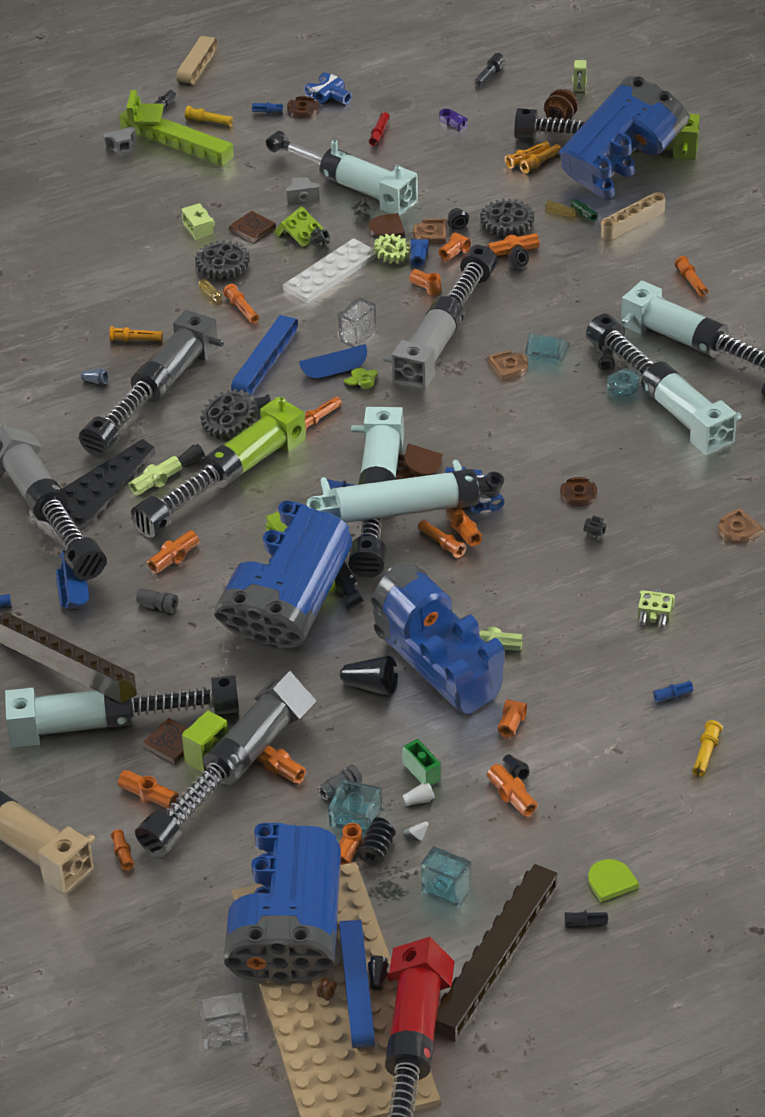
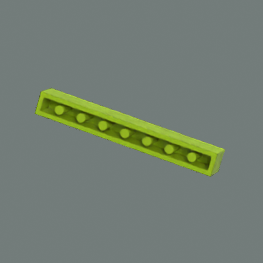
(184, 139)

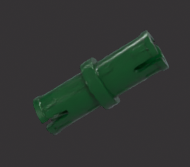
(584, 210)

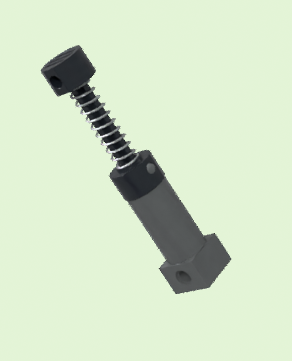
(192, 338)
(277, 705)

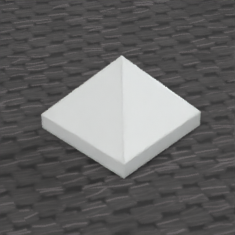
(417, 831)

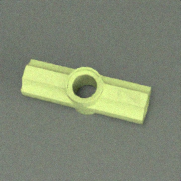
(155, 475)
(509, 640)

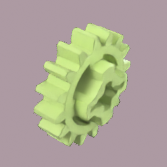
(391, 248)

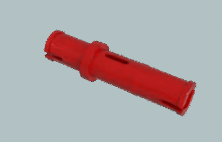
(377, 132)

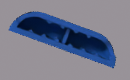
(334, 362)
(71, 590)

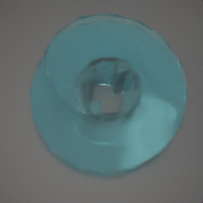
(623, 382)

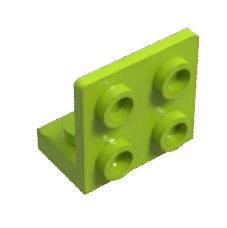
(142, 113)
(299, 226)

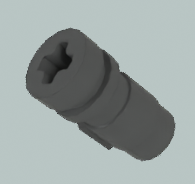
(153, 599)
(329, 787)

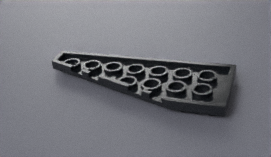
(95, 489)

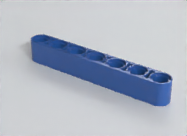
(265, 354)
(356, 984)

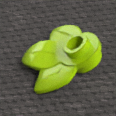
(362, 377)

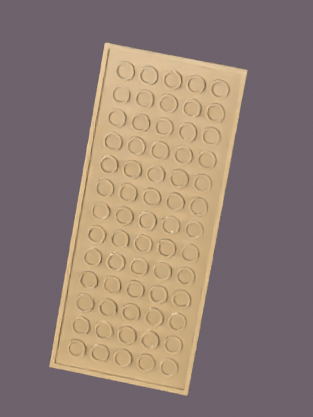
(315, 1033)

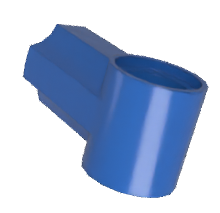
(419, 250)

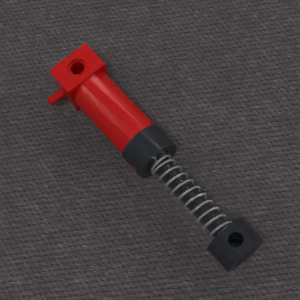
(421, 973)

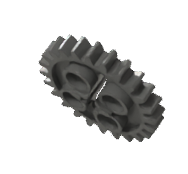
(507, 217)
(222, 259)
(229, 413)

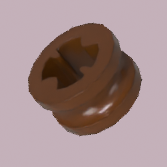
(326, 989)

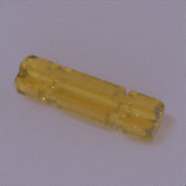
(560, 209)
(210, 290)

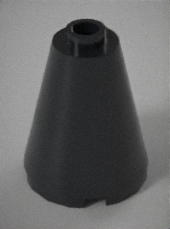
(372, 675)

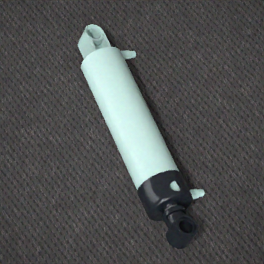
(407, 495)

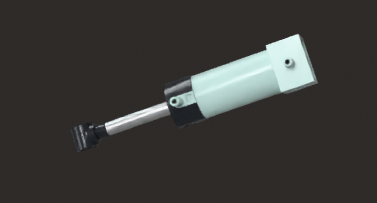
(394, 189)

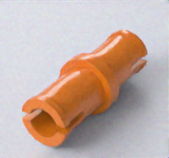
(122, 849)

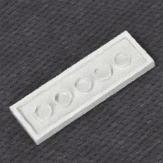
(330, 271)

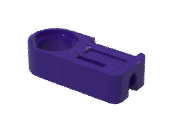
(452, 118)

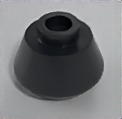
(457, 219)
(518, 258)

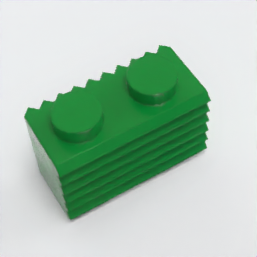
(421, 762)

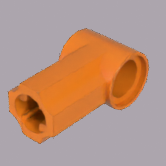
(456, 244)
(430, 281)
(512, 715)
(350, 842)

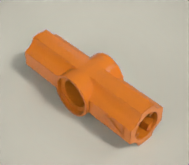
(505, 246)
(464, 526)
(173, 552)
(281, 763)
(147, 789)
(512, 790)

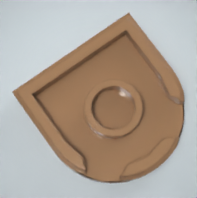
(431, 229)
(508, 364)
(739, 527)

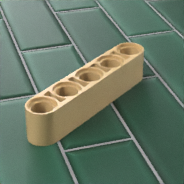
(196, 60)
(632, 216)

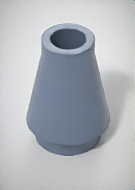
(95, 376)

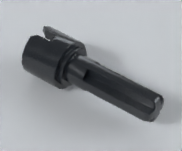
(493, 65)

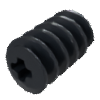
(377, 841)

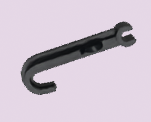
(346, 585)

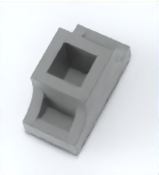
(120, 140)
(302, 191)

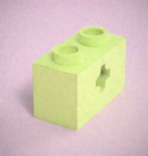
(198, 221)

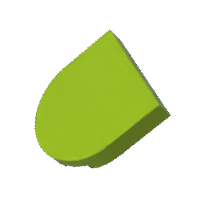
(611, 879)

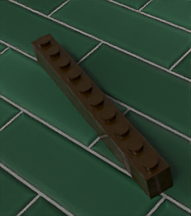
(67, 658)
(494, 951)

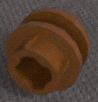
(561, 105)

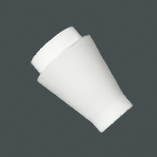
(419, 795)

